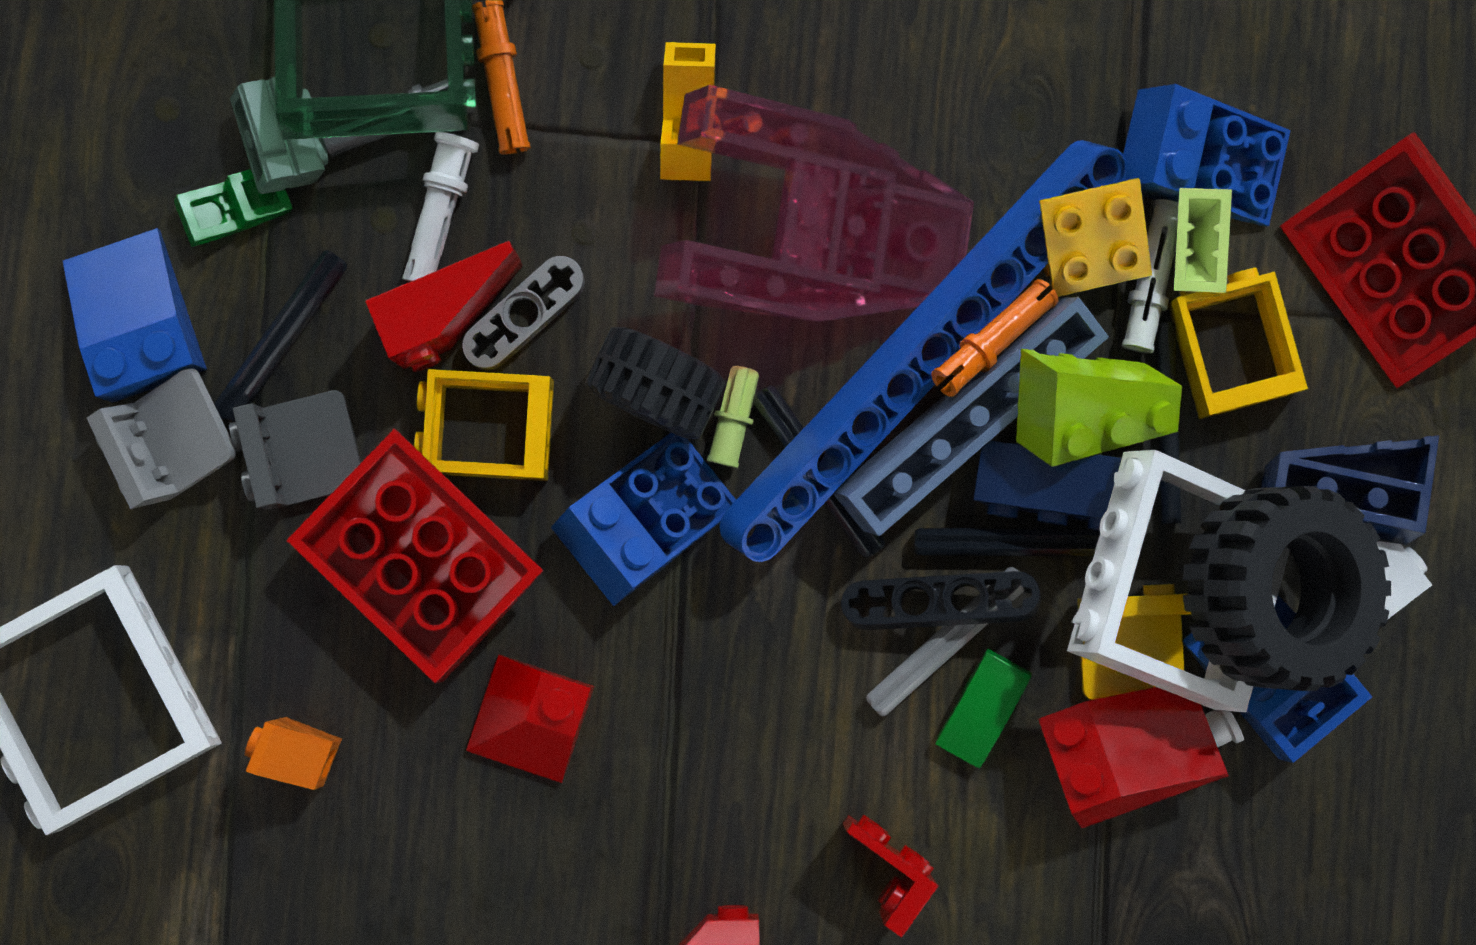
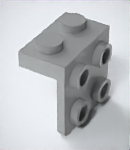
(163, 440)

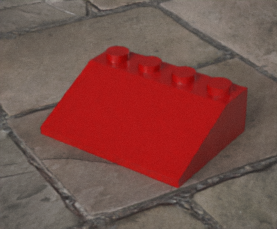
(1396, 258)
(415, 556)

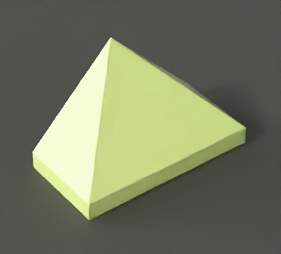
(1202, 240)

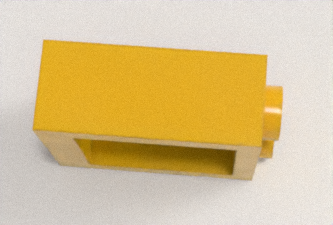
(1279, 335)
(431, 400)

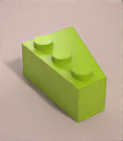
(1091, 406)

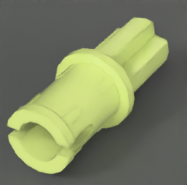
(733, 416)

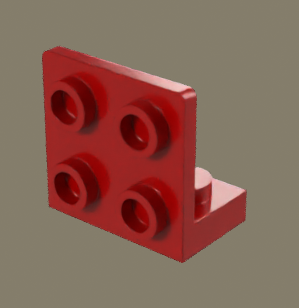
(903, 898)

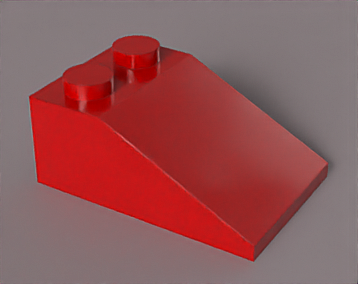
(437, 309)
(1130, 752)

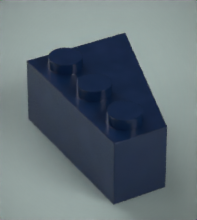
(1382, 479)
(1018, 480)

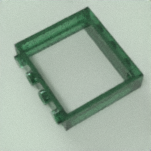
(371, 113)

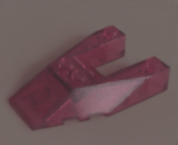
(852, 223)

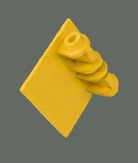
(1095, 237)

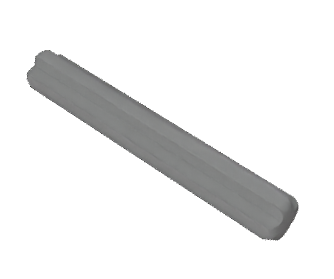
(931, 656)

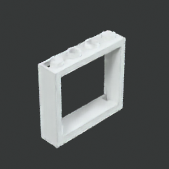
(1113, 570)
(165, 673)

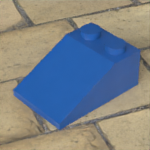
(130, 317)

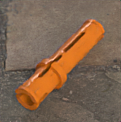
(497, 56)
(980, 350)

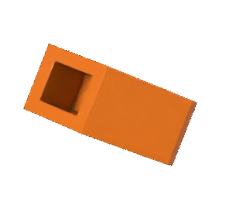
(291, 753)

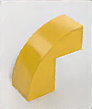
(684, 70)

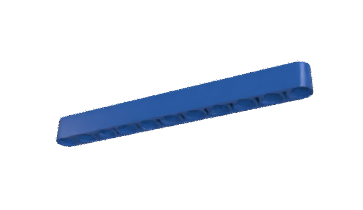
(902, 357)

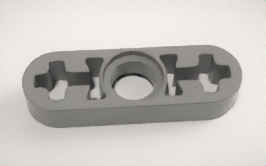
(522, 292)

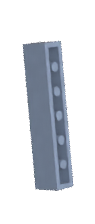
(960, 424)

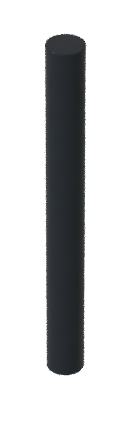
(1168, 444)

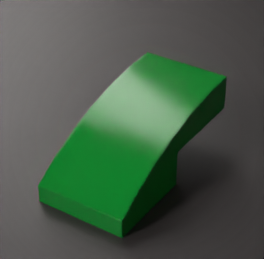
(228, 208)
(983, 708)

